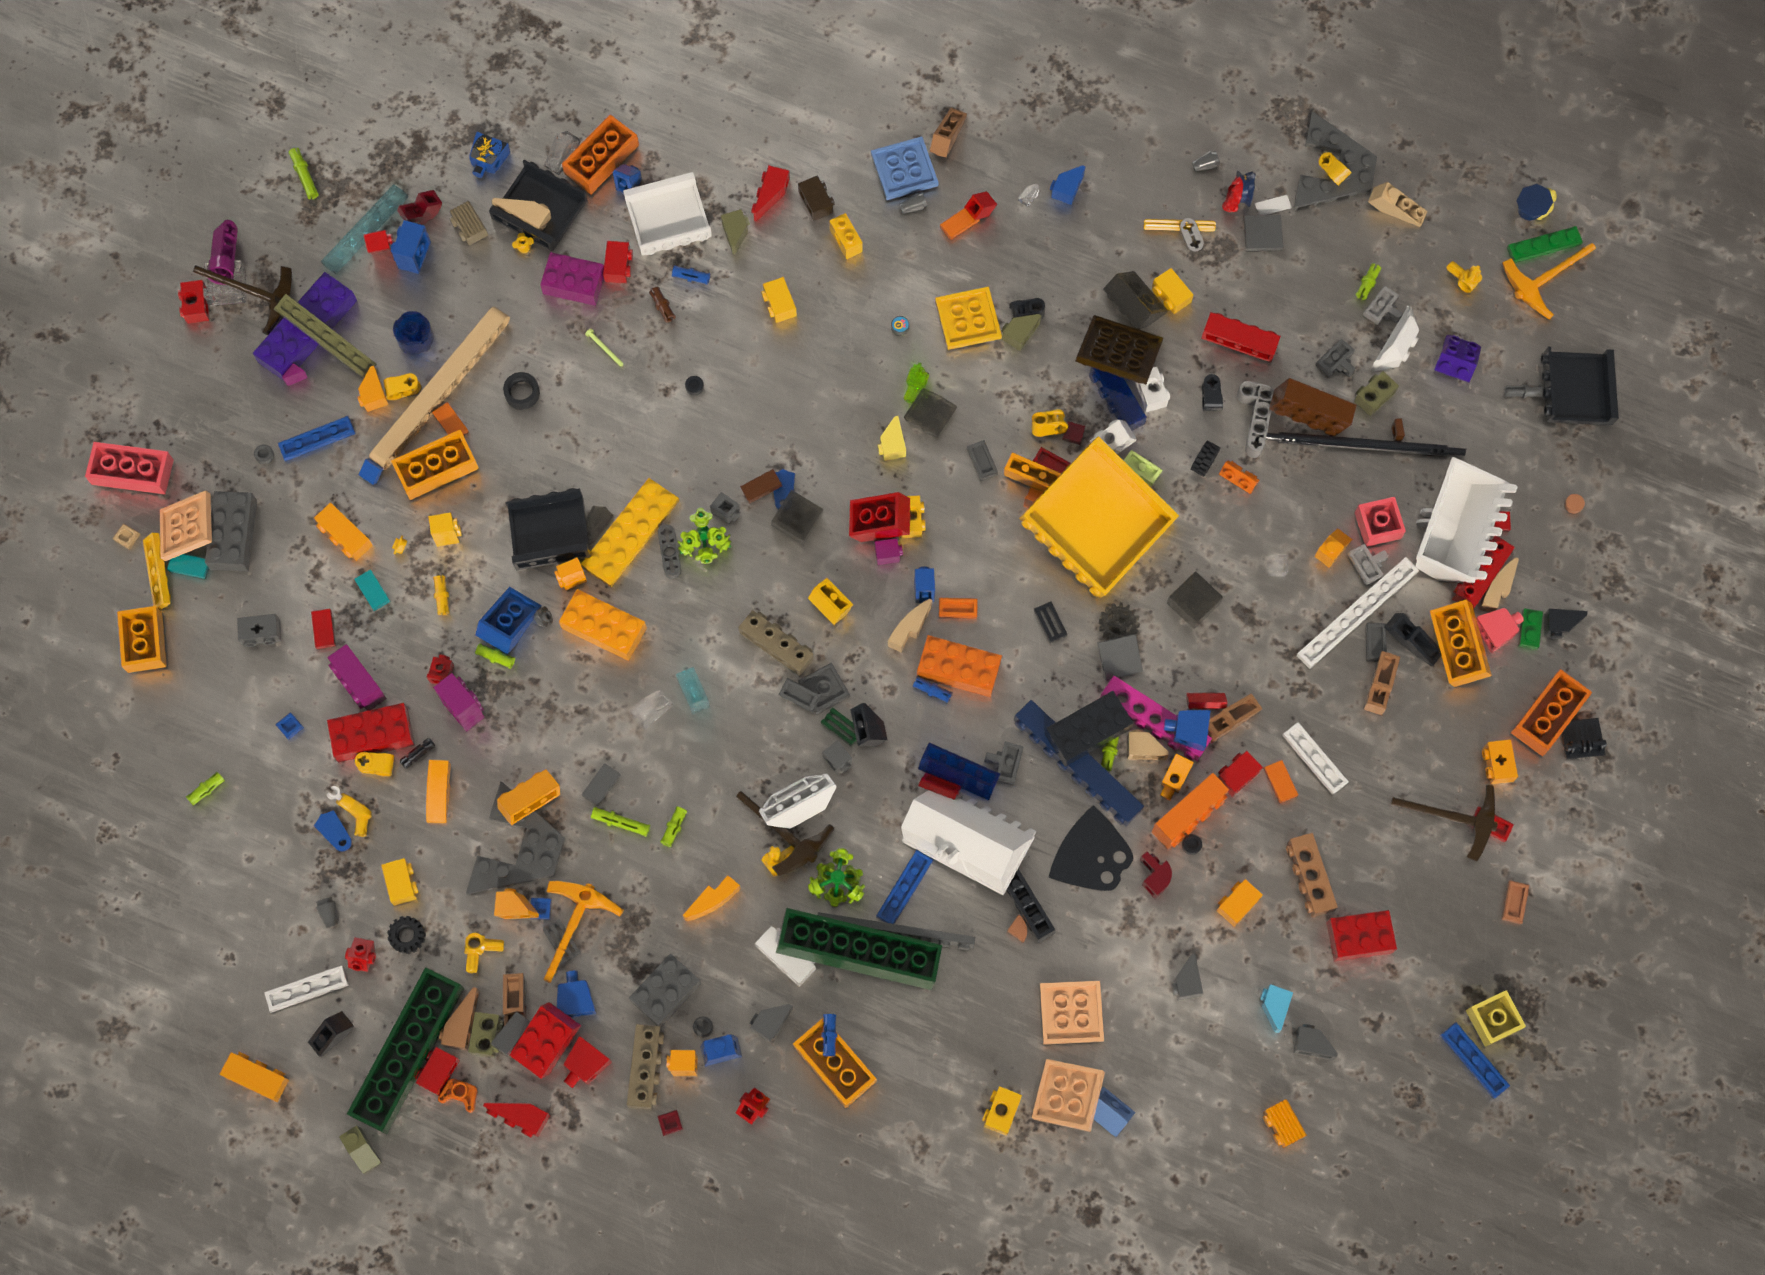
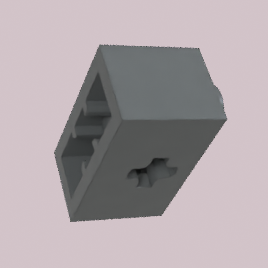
(249, 627)

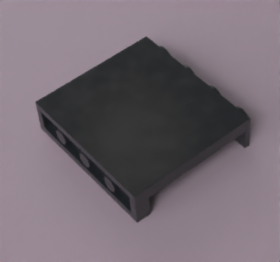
(544, 188)
(1580, 387)
(548, 529)

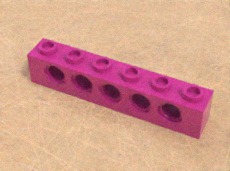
(1150, 709)

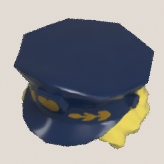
(1535, 202)

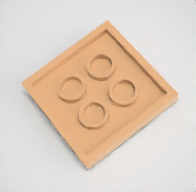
(185, 525)
(1071, 1012)
(1068, 1095)

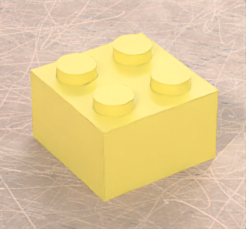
(1495, 1018)

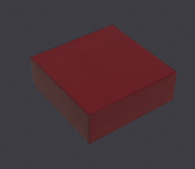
(1074, 433)
(670, 1122)

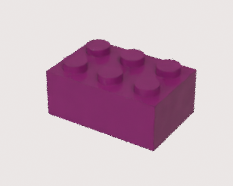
(572, 279)
(355, 678)
(460, 701)

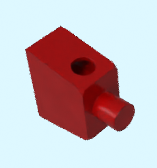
(584, 1063)

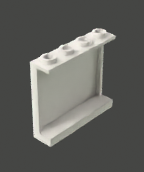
(667, 214)

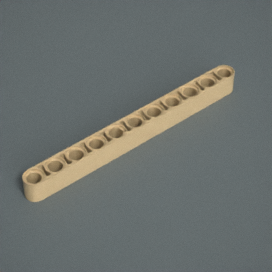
(439, 387)

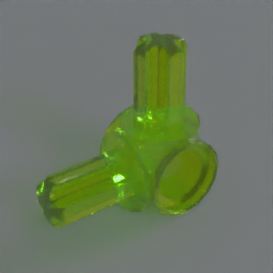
(916, 380)

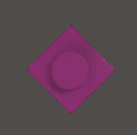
(888, 551)

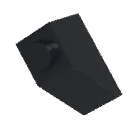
(1560, 622)
(868, 726)
(330, 1033)

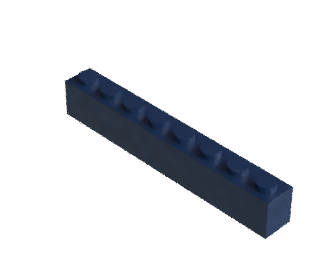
(1086, 770)

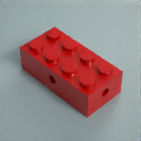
(370, 732)

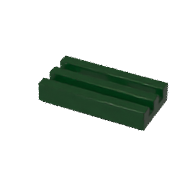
(824, 722)

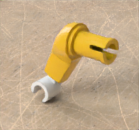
(355, 808)

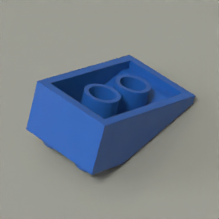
(507, 620)

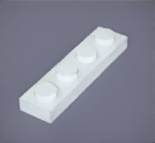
(1315, 758)
(306, 989)

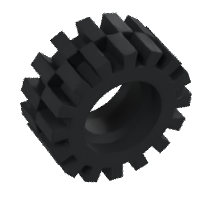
(1205, 458)
(406, 947)

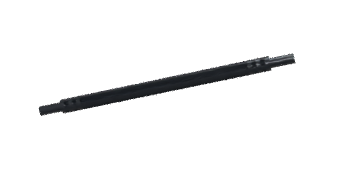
(1365, 444)

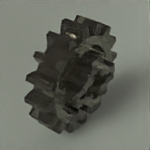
(1117, 615)

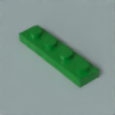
(1544, 244)

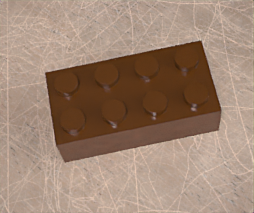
(1312, 407)

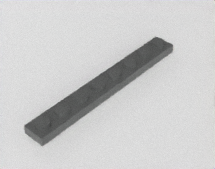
(942, 938)

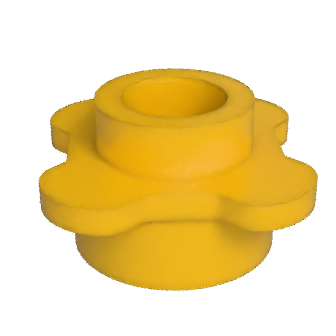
(524, 248)
(399, 545)

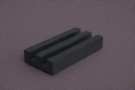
(1056, 636)

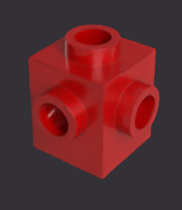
(361, 954)
(753, 1105)

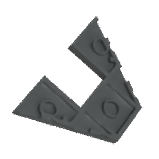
(1352, 154)
(536, 857)

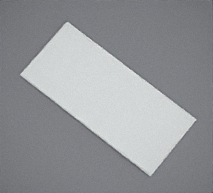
(1273, 205)

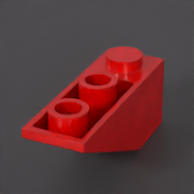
(773, 189)
(524, 1115)

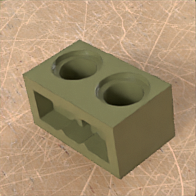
(1378, 394)
(479, 1034)

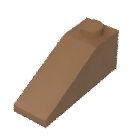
(947, 132)
(459, 1026)

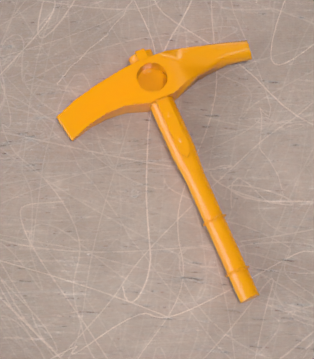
(1528, 289)
(584, 898)

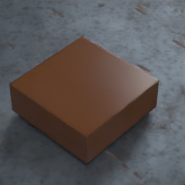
(1398, 430)

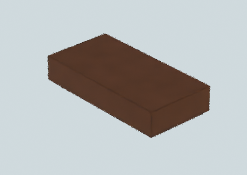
(761, 486)

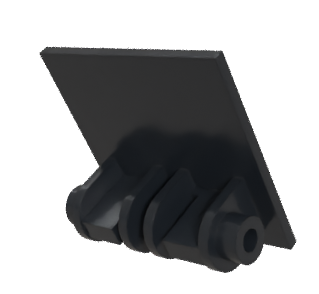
(1583, 739)

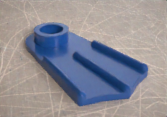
(787, 480)
(333, 830)

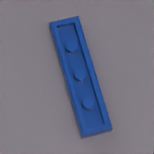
(316, 438)
(904, 888)
(1475, 1060)

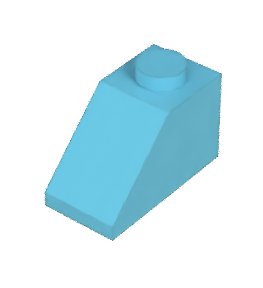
(1275, 1005)

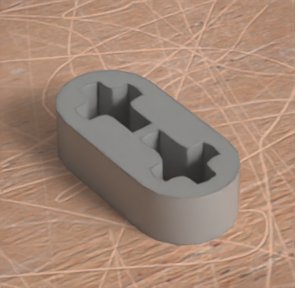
(1195, 233)

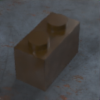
(816, 198)

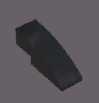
(1413, 638)

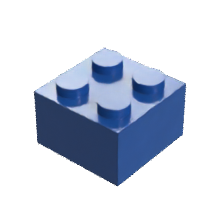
(410, 246)

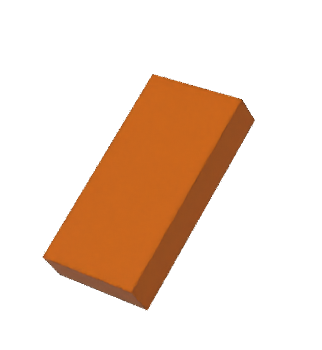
(958, 224)
(449, 420)
(958, 608)
(1280, 781)

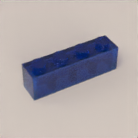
(1119, 398)
(959, 770)

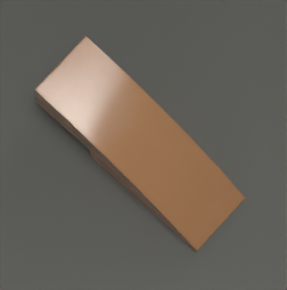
(1382, 683)
(1233, 717)
(513, 996)

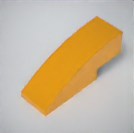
(438, 791)
(712, 899)

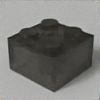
(797, 517)
(1194, 600)

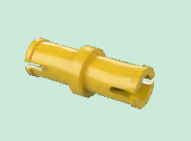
(441, 595)

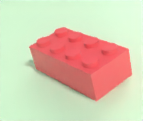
(129, 468)

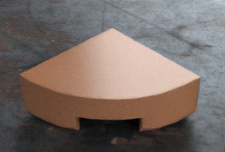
(1018, 929)

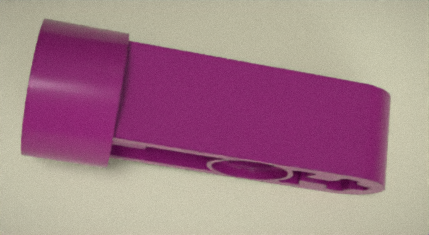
(223, 250)

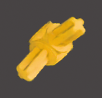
(1467, 278)
(774, 857)
(473, 953)

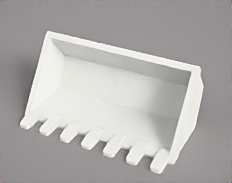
(1462, 524)
(967, 838)

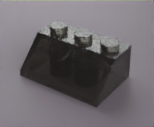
(1135, 299)

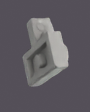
(1383, 307)
(1368, 563)

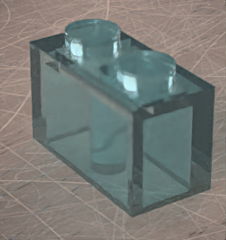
(692, 690)

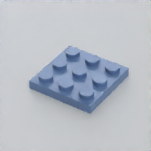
(904, 168)

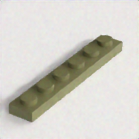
(324, 335)

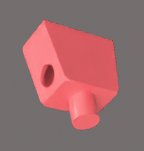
(1498, 627)

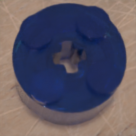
(413, 333)

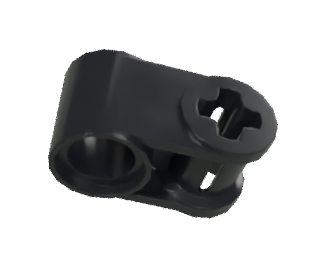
(1026, 307)
(1211, 396)

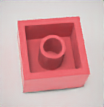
(1380, 521)

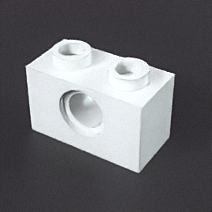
(1153, 399)
(1122, 433)

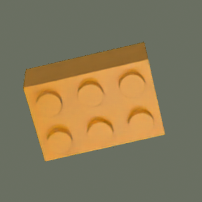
(141, 639)

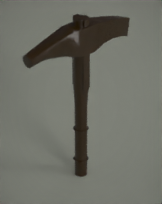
(283, 288)
(1482, 823)
(804, 850)

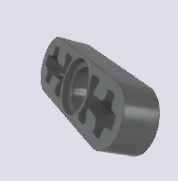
(672, 537)

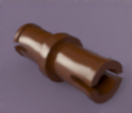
(662, 304)

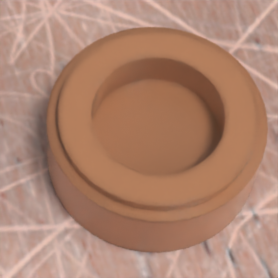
(1574, 503)

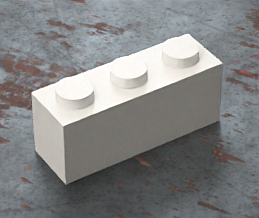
(795, 968)

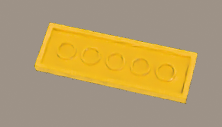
(630, 532)

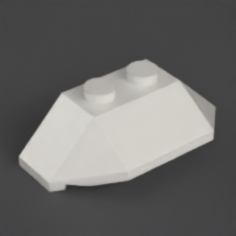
(1398, 343)
(798, 801)

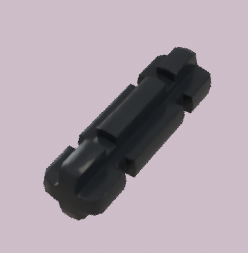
(417, 753)

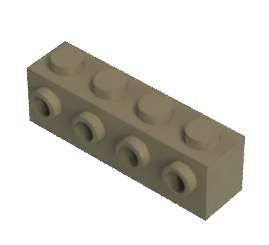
(776, 643)
(644, 1067)

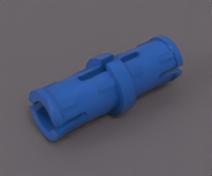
(690, 275)
(932, 689)
(829, 1035)

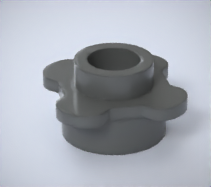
(543, 617)

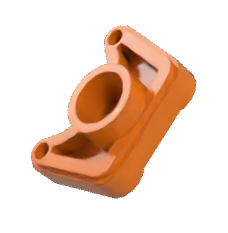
(459, 1091)

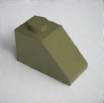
(735, 228)
(1020, 330)
(360, 1149)

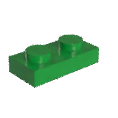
(1530, 629)

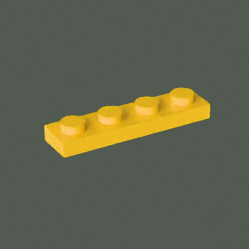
(156, 571)

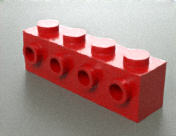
(1241, 337)
(1474, 591)

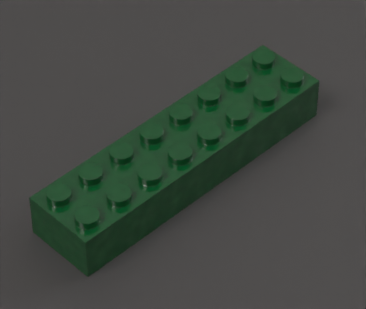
(859, 949)
(405, 1051)

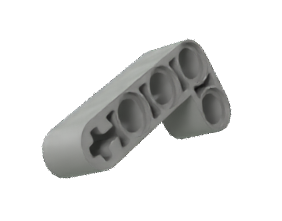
(1257, 420)

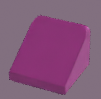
(293, 375)

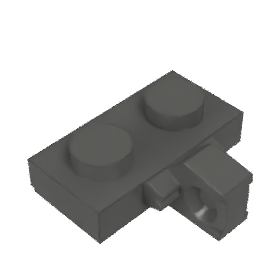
(1337, 359)
(1006, 761)

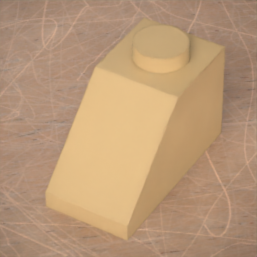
(1144, 746)

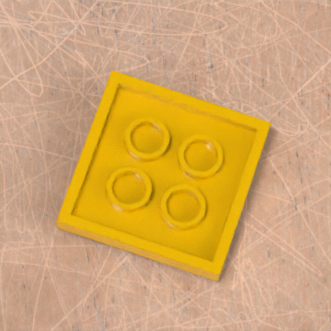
(968, 318)

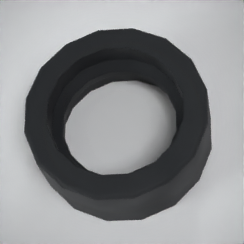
(524, 403)

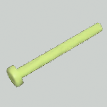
(590, 333)

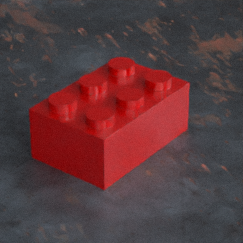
(879, 517)
(1361, 935)
(545, 1040)

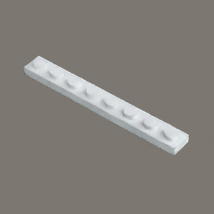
(1357, 613)

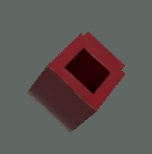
(423, 209)
(1160, 876)

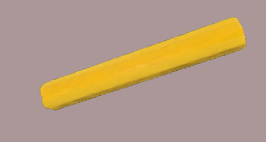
(1172, 224)

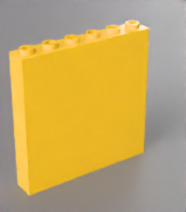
(1098, 517)

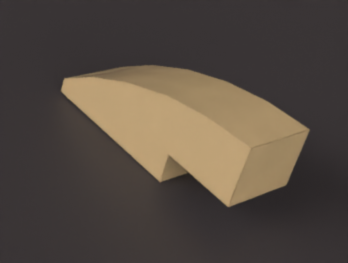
(1499, 587)
(910, 626)

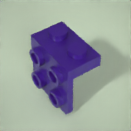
(1458, 358)

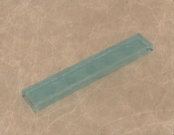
(367, 224)

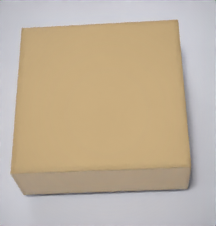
(126, 536)

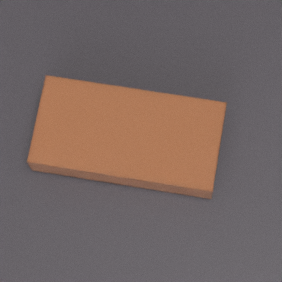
(1515, 902)

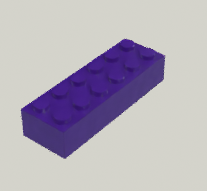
(288, 344)

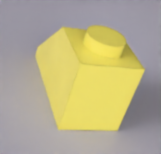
(892, 441)

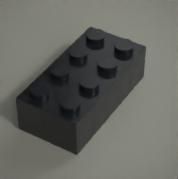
(1089, 728)

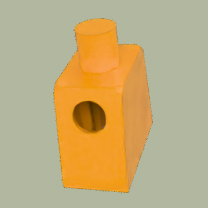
(1179, 768)

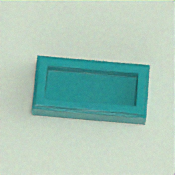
(188, 566)
(372, 590)

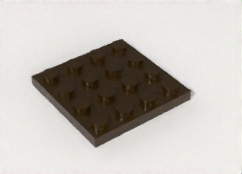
(1119, 349)

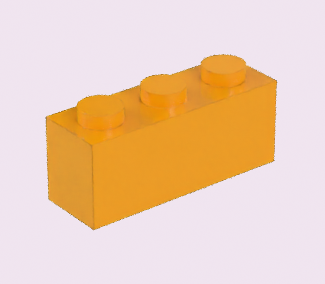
(1029, 472)
(342, 532)
(528, 796)
(254, 1076)

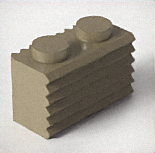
(468, 223)

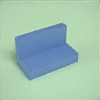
(1112, 1112)

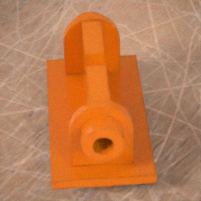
(1234, 474)

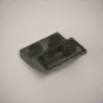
(930, 412)

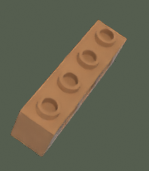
(1307, 845)

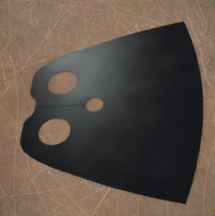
(1078, 854)

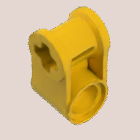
(1334, 168)
(400, 386)
(1047, 423)
(378, 764)

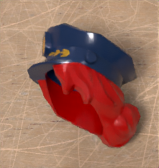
(1240, 191)

